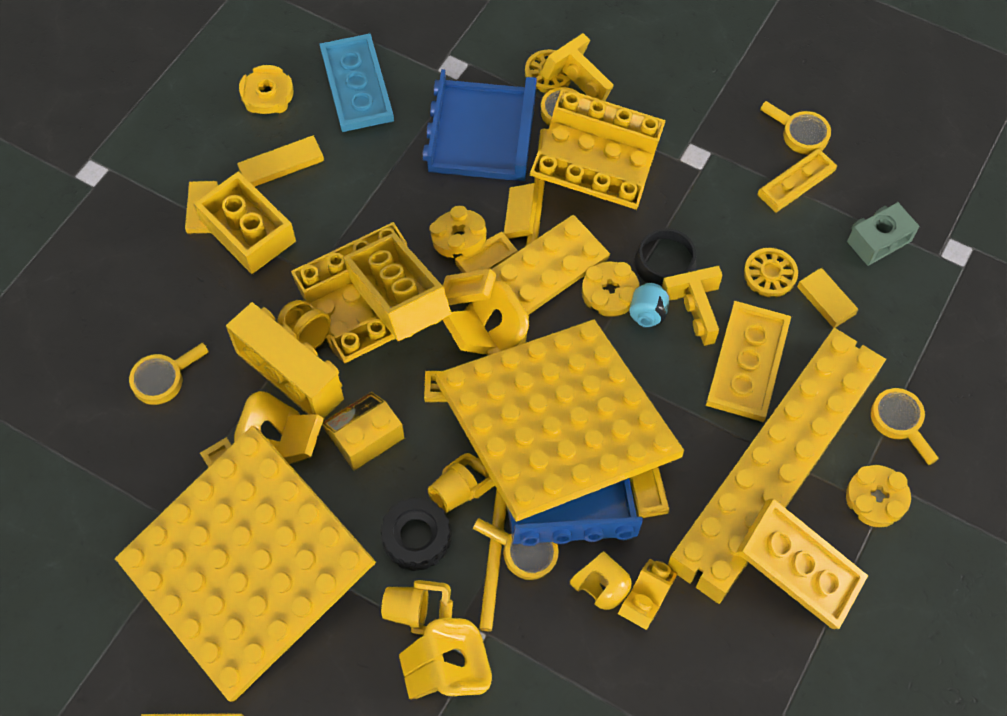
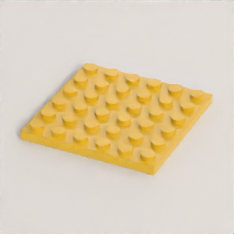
(557, 418)
(244, 563)

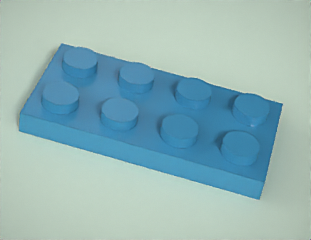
(356, 82)

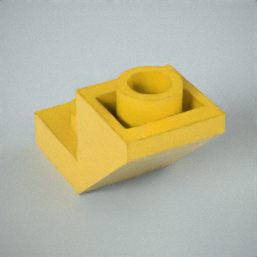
(648, 593)

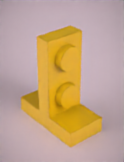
(578, 68)
(693, 288)

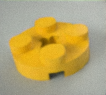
(266, 102)
(454, 221)
(614, 274)
(890, 483)

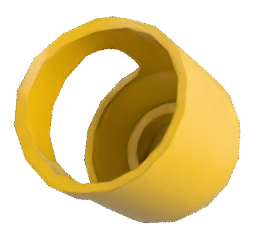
(306, 322)
(609, 574)

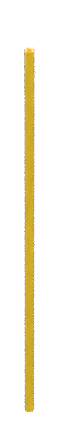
(500, 506)

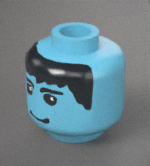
(649, 305)

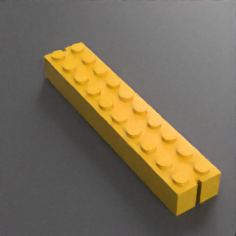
(776, 461)

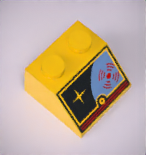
(364, 430)

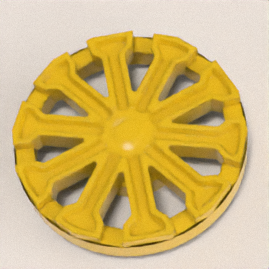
(540, 56)
(771, 272)

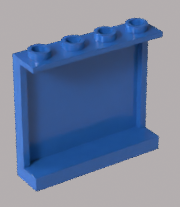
(480, 129)
(589, 518)

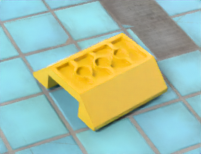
(598, 148)
(329, 288)

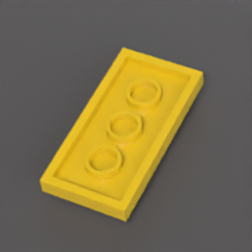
(551, 263)
(748, 361)
(802, 564)

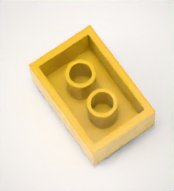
(245, 222)

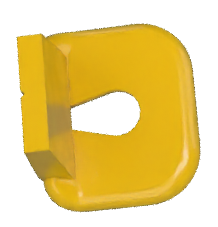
(469, 325)
(297, 430)
(425, 665)

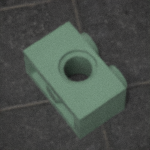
(872, 244)

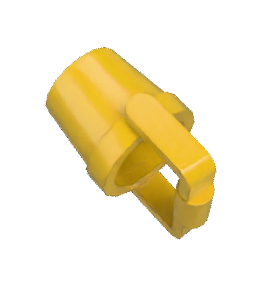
(458, 484)
(410, 604)

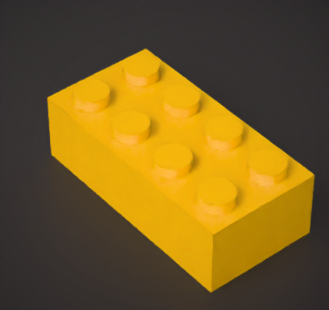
(397, 286)
(286, 361)

